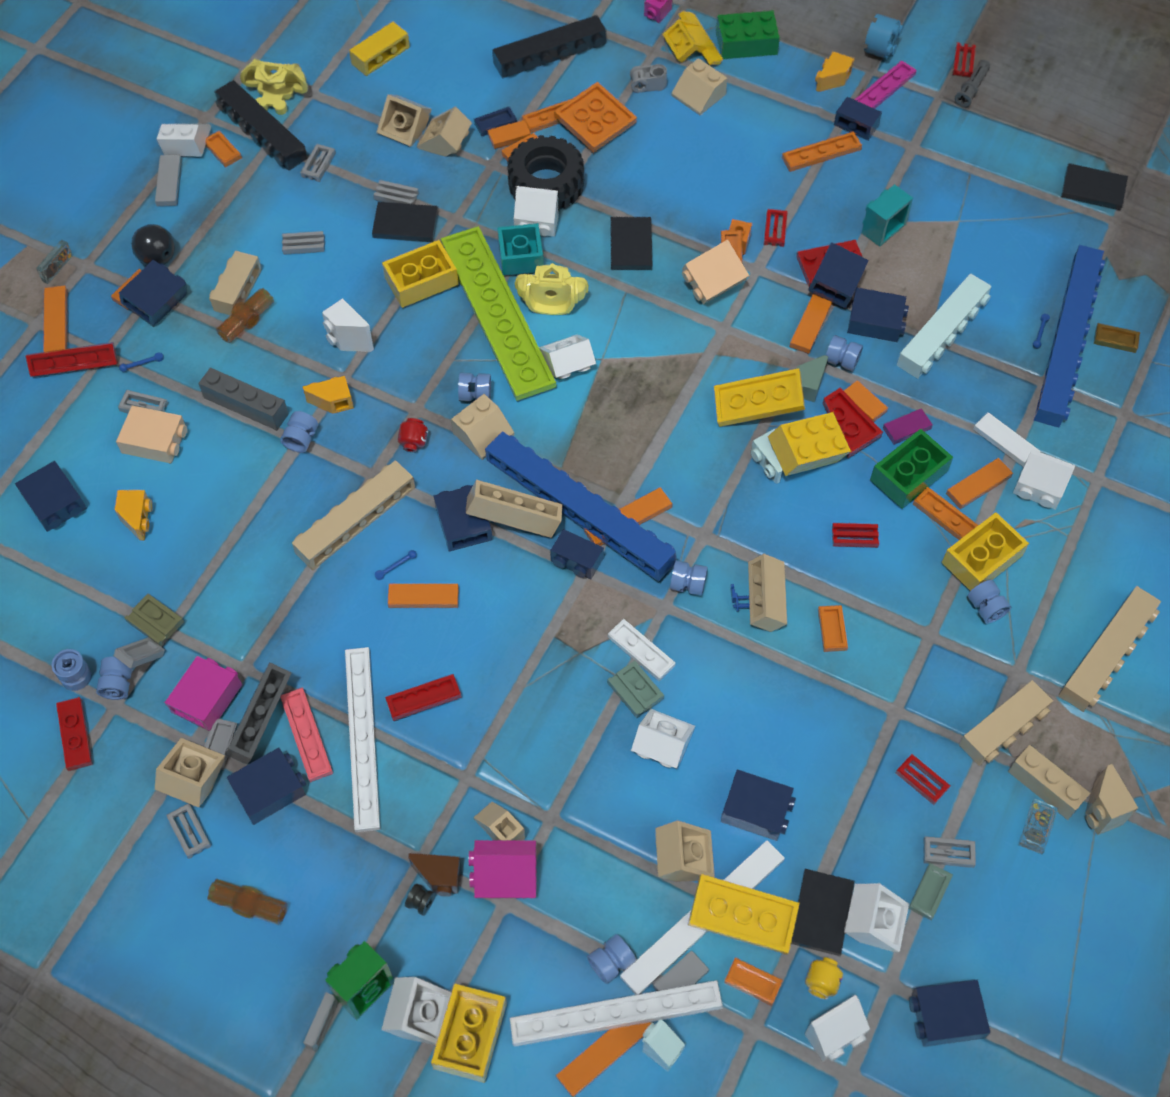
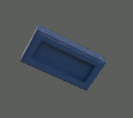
(493, 120)

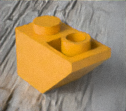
(834, 72)
(329, 395)
(133, 510)

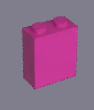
(204, 692)
(503, 869)

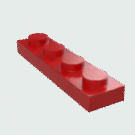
(71, 359)

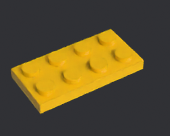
(759, 397)
(743, 914)

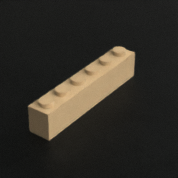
(353, 515)
(1110, 648)

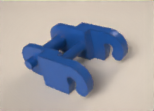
(734, 597)

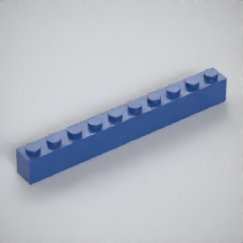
(1069, 336)
(582, 506)

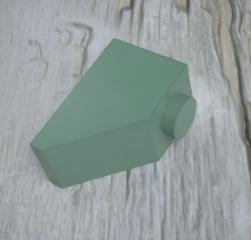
(811, 376)

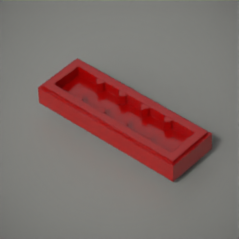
(423, 697)
(74, 734)

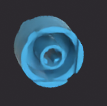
(882, 36)

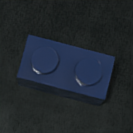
(858, 118)
(576, 554)

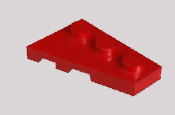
(811, 258)
(854, 423)

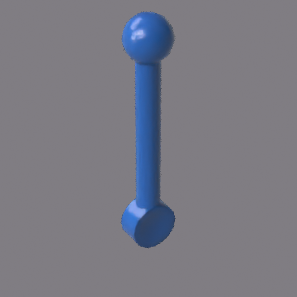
(1044, 318)
(158, 357)
(380, 574)

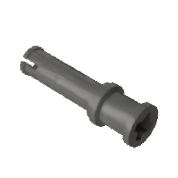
(970, 88)

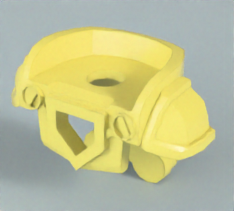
(276, 86)
(551, 292)

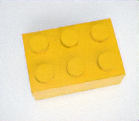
(420, 273)
(809, 443)
(985, 552)
(469, 1033)

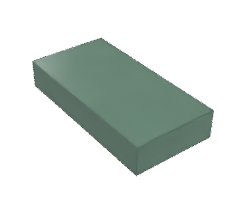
(930, 891)

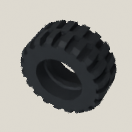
(547, 154)

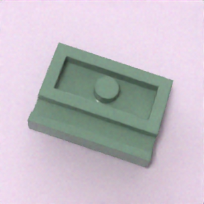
(635, 689)

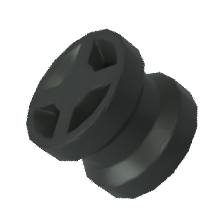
(419, 899)

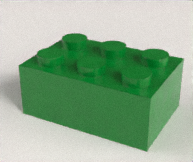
(747, 34)
(911, 468)
(359, 979)

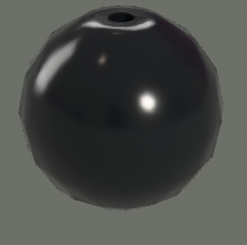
(153, 243)

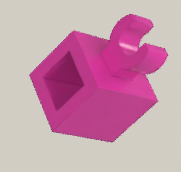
(657, 9)

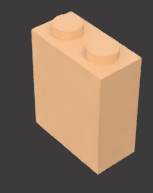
(714, 272)
(151, 434)

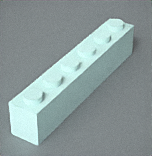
(944, 325)

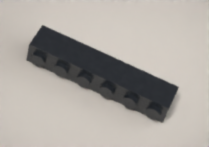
(549, 46)
(260, 125)

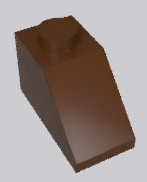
(438, 872)

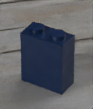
(838, 275)
(153, 292)
(878, 315)
(50, 496)
(458, 527)
(267, 785)
(758, 805)
(949, 1013)

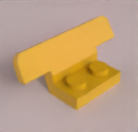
(688, 36)

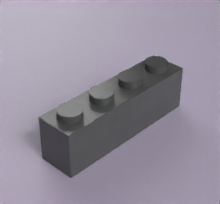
(243, 398)
(258, 713)

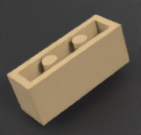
(235, 282)
(767, 593)
(1048, 782)

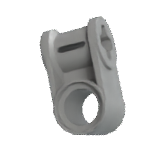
(651, 78)

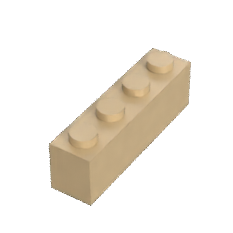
(514, 508)
(1006, 723)

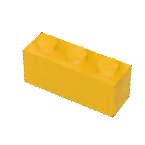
(379, 48)

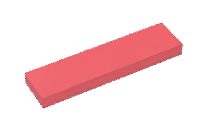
(306, 735)

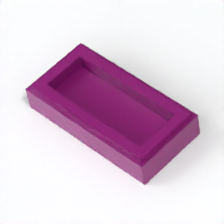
(907, 425)

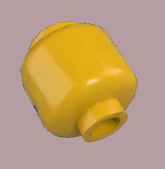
(824, 978)

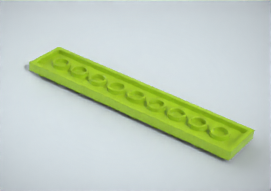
(498, 314)

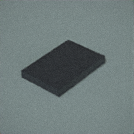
(1094, 186)
(405, 221)
(631, 243)
(822, 912)

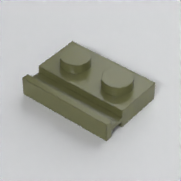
(154, 619)

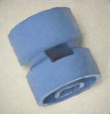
(845, 353)
(482, 386)
(299, 431)
(688, 578)
(988, 600)
(71, 669)
(113, 679)
(613, 956)

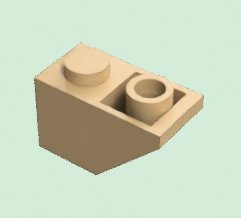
(499, 823)

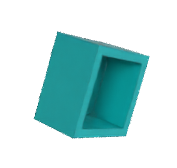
(886, 215)

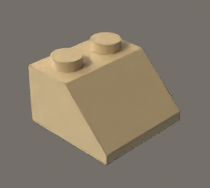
(700, 87)
(403, 119)
(445, 133)
(480, 425)
(188, 772)
(1109, 802)
(683, 852)

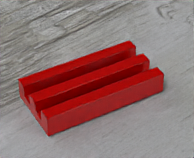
(964, 49)
(774, 240)
(855, 532)
(918, 786)

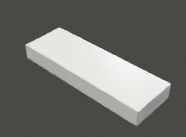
(1004, 438)
(641, 650)

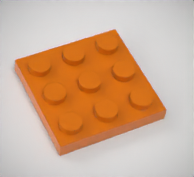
(595, 117)

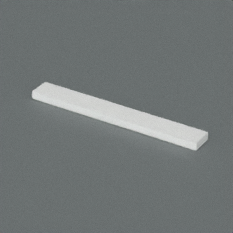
(362, 740)
(683, 937)
(615, 1013)

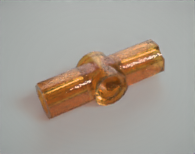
(245, 315)
(247, 901)

